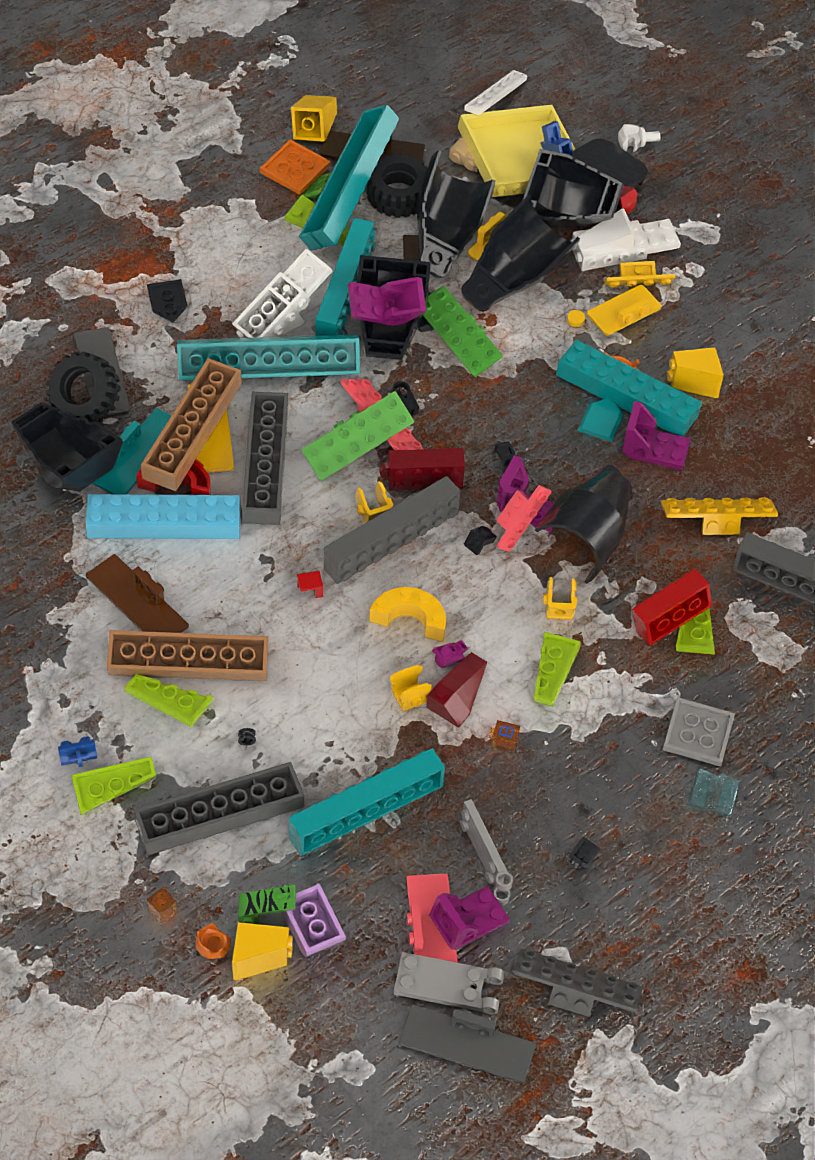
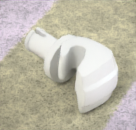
(635, 136)

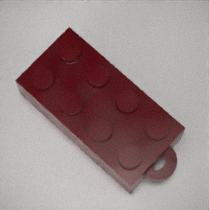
(422, 468)

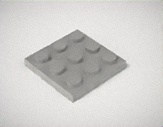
(698, 731)

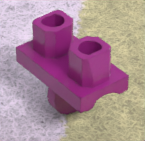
(449, 653)

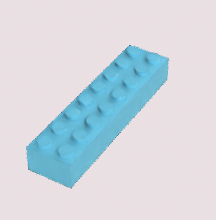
(163, 516)

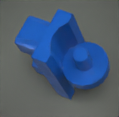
(77, 752)

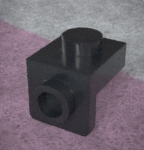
(478, 538)
(583, 853)

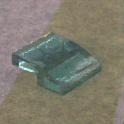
(713, 793)

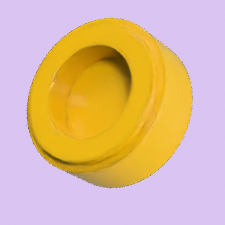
(576, 318)

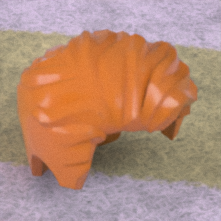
(212, 942)

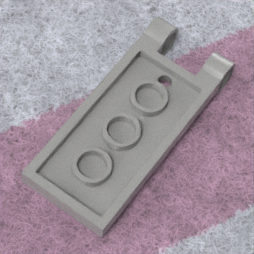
(486, 850)
(446, 982)

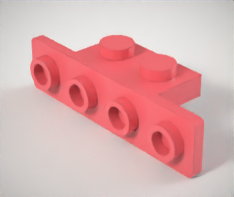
(519, 514)

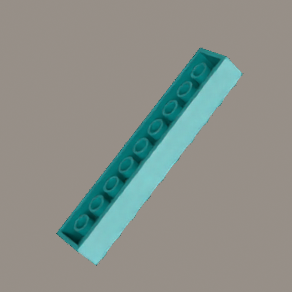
(273, 355)

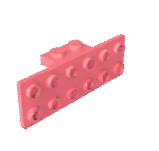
(365, 396)
(425, 935)

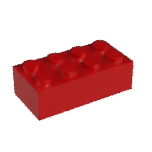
(672, 607)

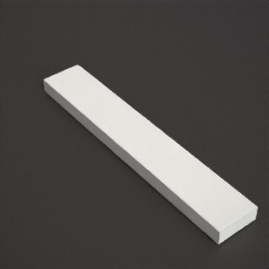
(495, 92)

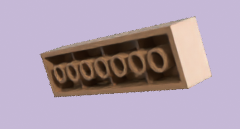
(191, 424)
(188, 655)

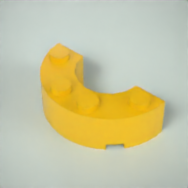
(413, 603)

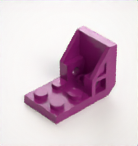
(389, 304)
(650, 445)
(516, 479)
(467, 918)

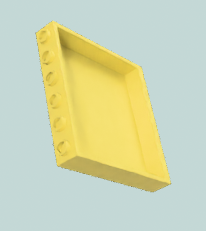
(507, 144)

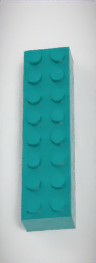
(336, 302)
(625, 385)
(365, 801)

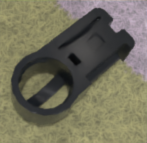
(408, 399)
(505, 453)

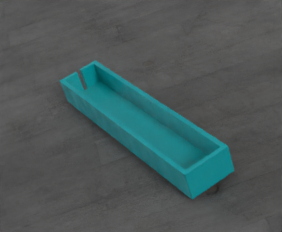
(349, 178)

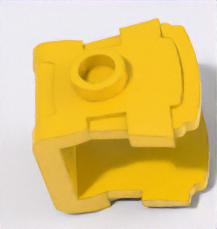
(381, 497)
(552, 607)
(407, 689)

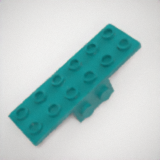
(136, 444)

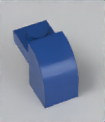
(553, 139)

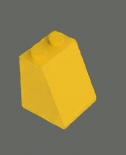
(313, 117)
(696, 371)
(260, 949)

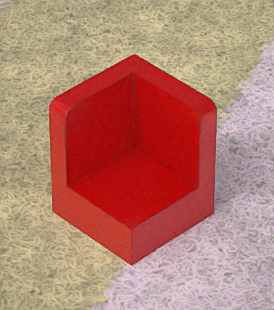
(310, 581)

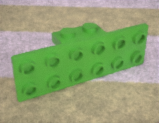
(460, 332)
(357, 435)

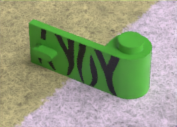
(265, 902)

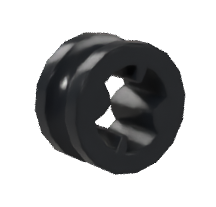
(246, 736)

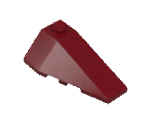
(456, 691)

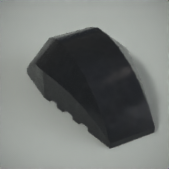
(570, 191)
(383, 339)
(67, 448)

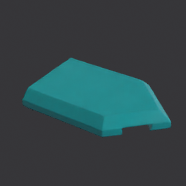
(601, 419)

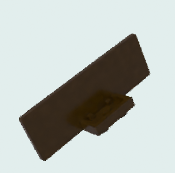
(337, 141)

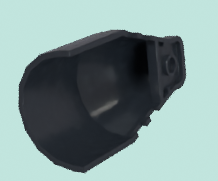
(448, 216)
(515, 258)
(595, 513)

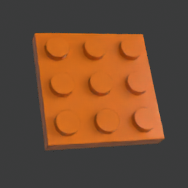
(295, 167)

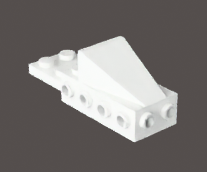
(622, 241)
(280, 302)

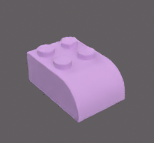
(313, 922)

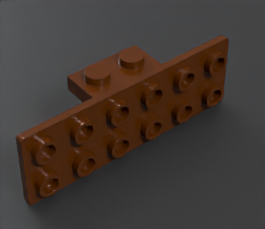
(136, 596)

